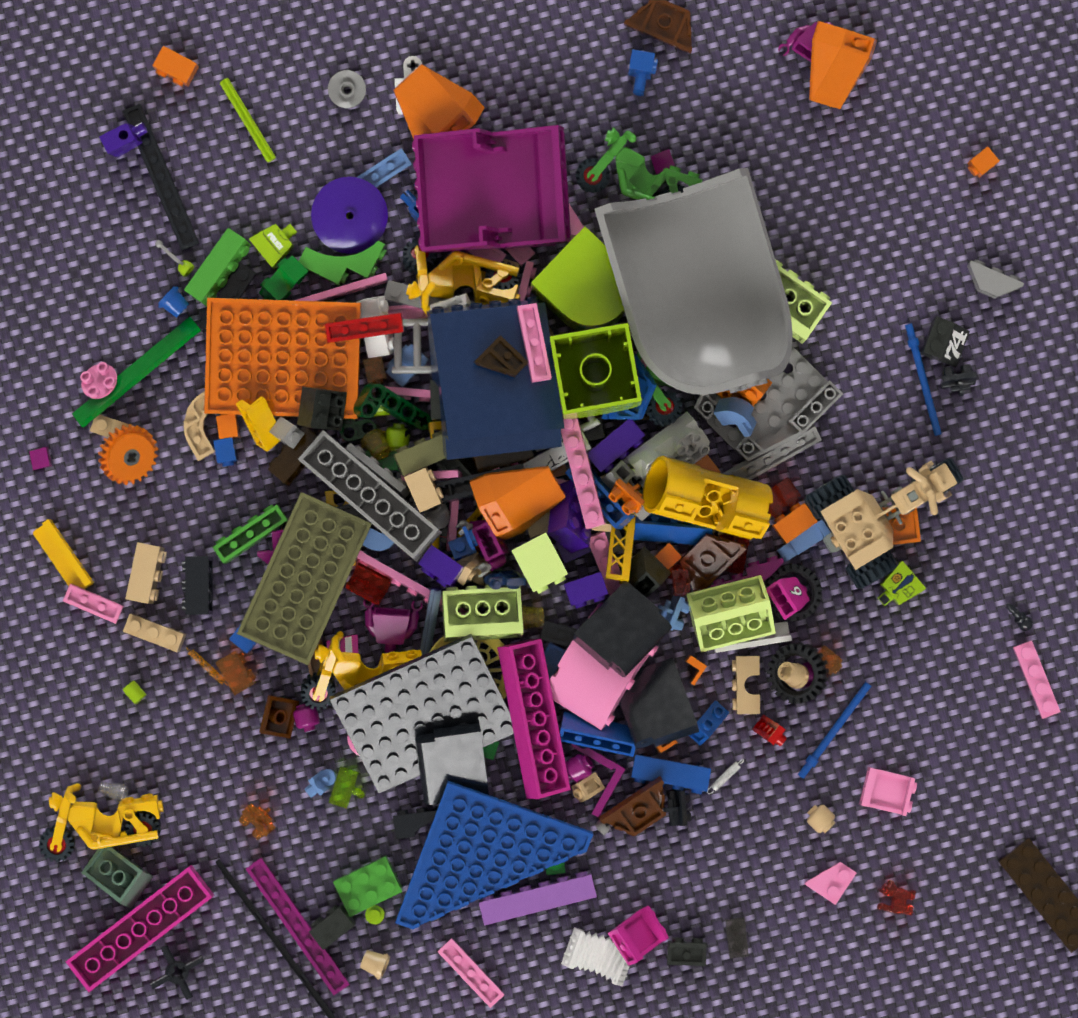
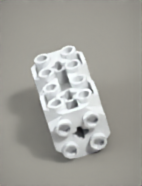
(678, 441)

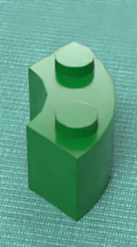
(284, 279)

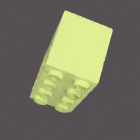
(803, 295)
(540, 563)
(731, 613)
(482, 626)

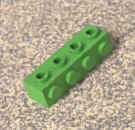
(218, 266)
(251, 534)

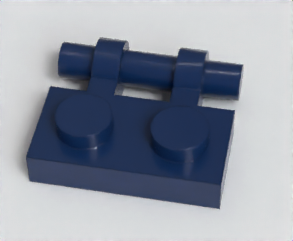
(509, 578)

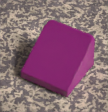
(661, 161)
(40, 458)

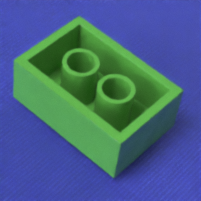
(368, 886)

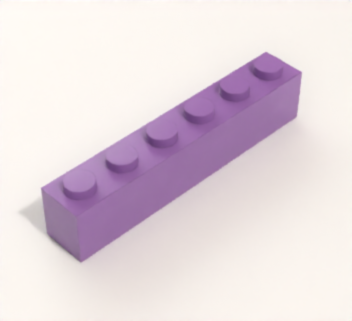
(538, 898)

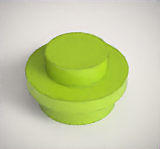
(375, 914)

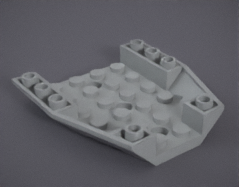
(786, 412)

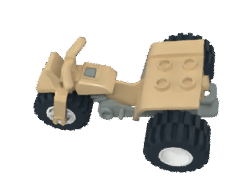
(862, 525)

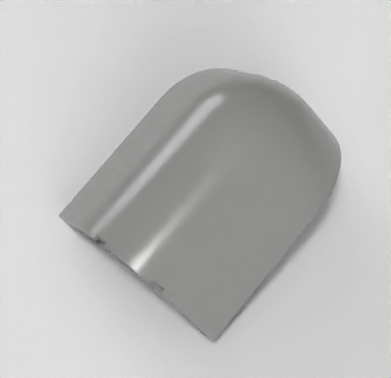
(701, 285)

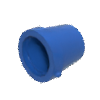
(173, 302)

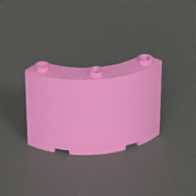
(588, 687)

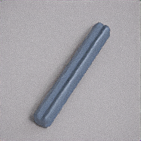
(430, 620)

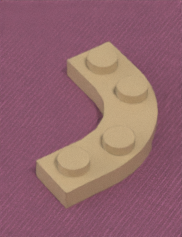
(194, 428)

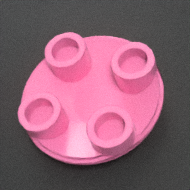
(99, 380)

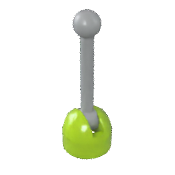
(184, 267)

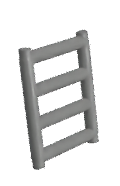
(416, 368)

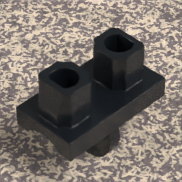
(960, 381)
(677, 808)

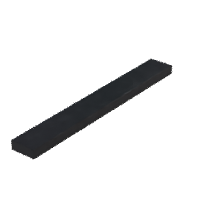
(163, 181)

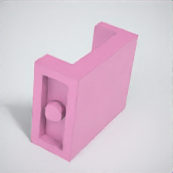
(888, 791)

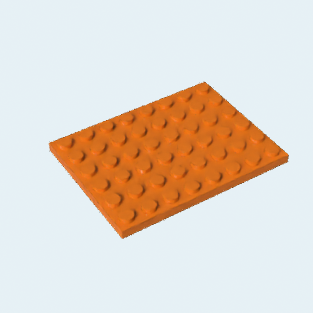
(276, 351)

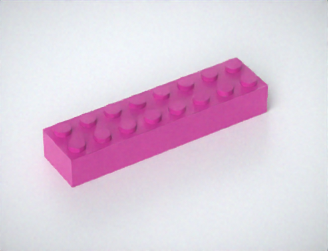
(533, 718)
(140, 928)

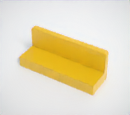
(259, 422)

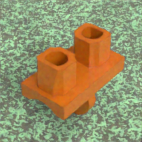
(629, 494)

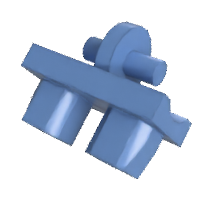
(671, 611)
(321, 782)

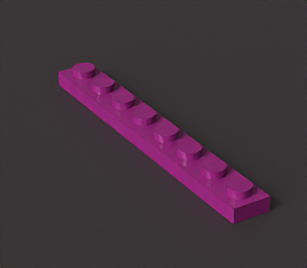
(297, 926)

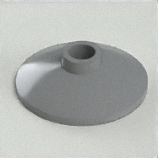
(343, 80)

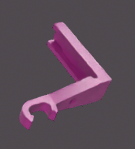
(620, 770)

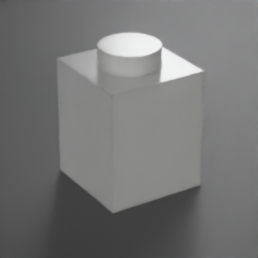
(286, 432)

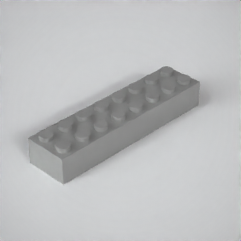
(369, 496)

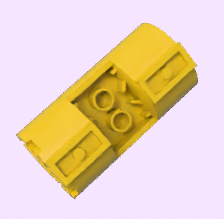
(707, 498)

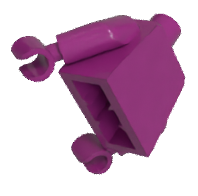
(801, 41)
(391, 625)

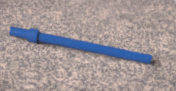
(913, 343)
(811, 760)

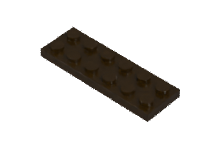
(1044, 890)

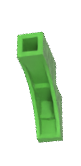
(335, 267)

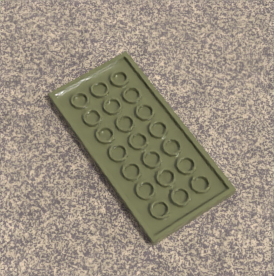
(304, 578)

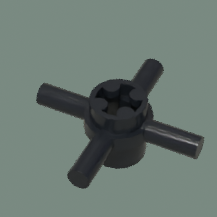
(180, 980)

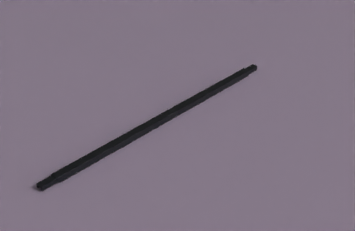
(275, 940)

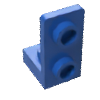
(464, 545)
(709, 722)

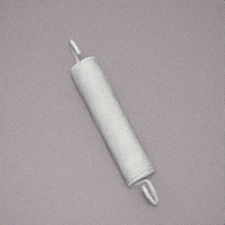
(725, 776)

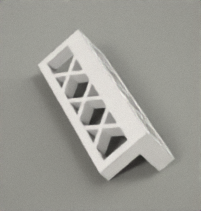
(782, 635)

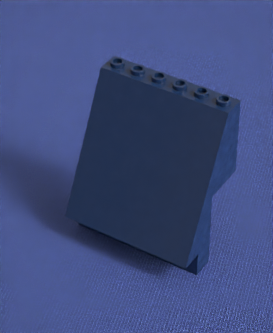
(481, 407)

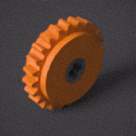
(115, 459)

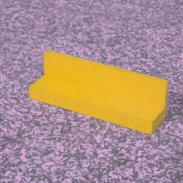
(62, 555)

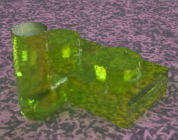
(345, 787)

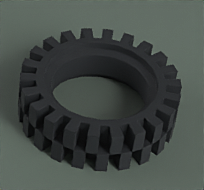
(817, 664)

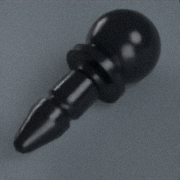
(1024, 622)

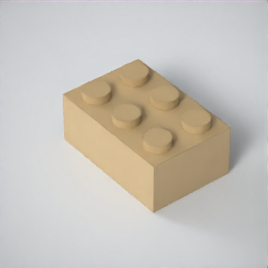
(146, 573)

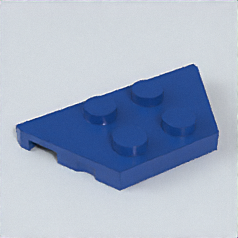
(647, 387)

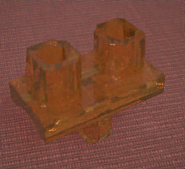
(259, 819)

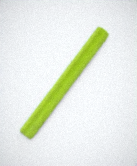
(247, 120)

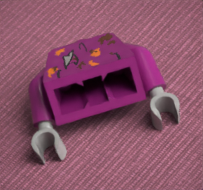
(492, 547)

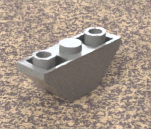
(992, 281)

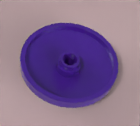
(346, 196)

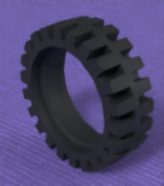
(815, 587)

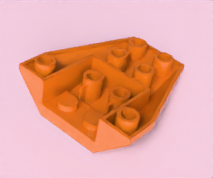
(837, 63)
(435, 103)
(516, 498)

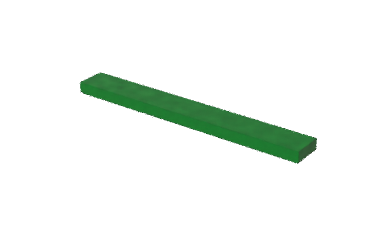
(138, 370)

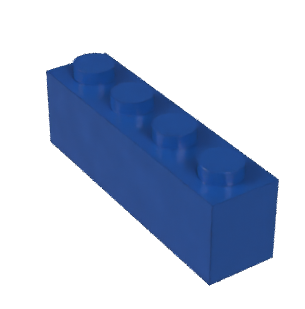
(611, 510)
(667, 530)
(612, 738)
(674, 773)

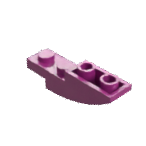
(755, 569)

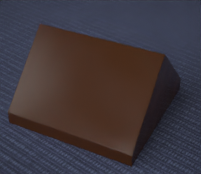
(278, 716)

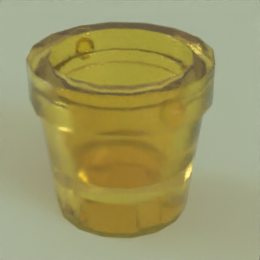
(376, 444)
(532, 617)

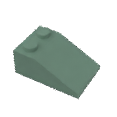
(117, 875)

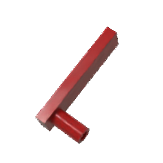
(364, 327)
(770, 730)

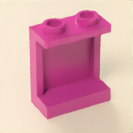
(638, 935)

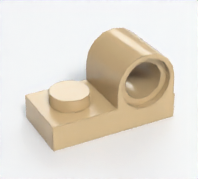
(103, 425)
(470, 574)

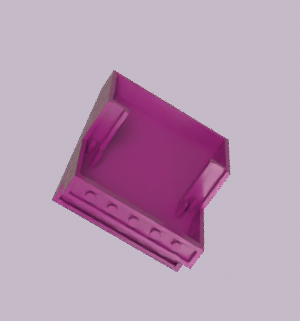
(491, 189)

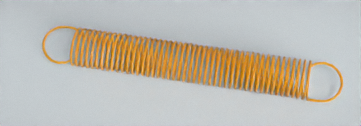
(209, 665)

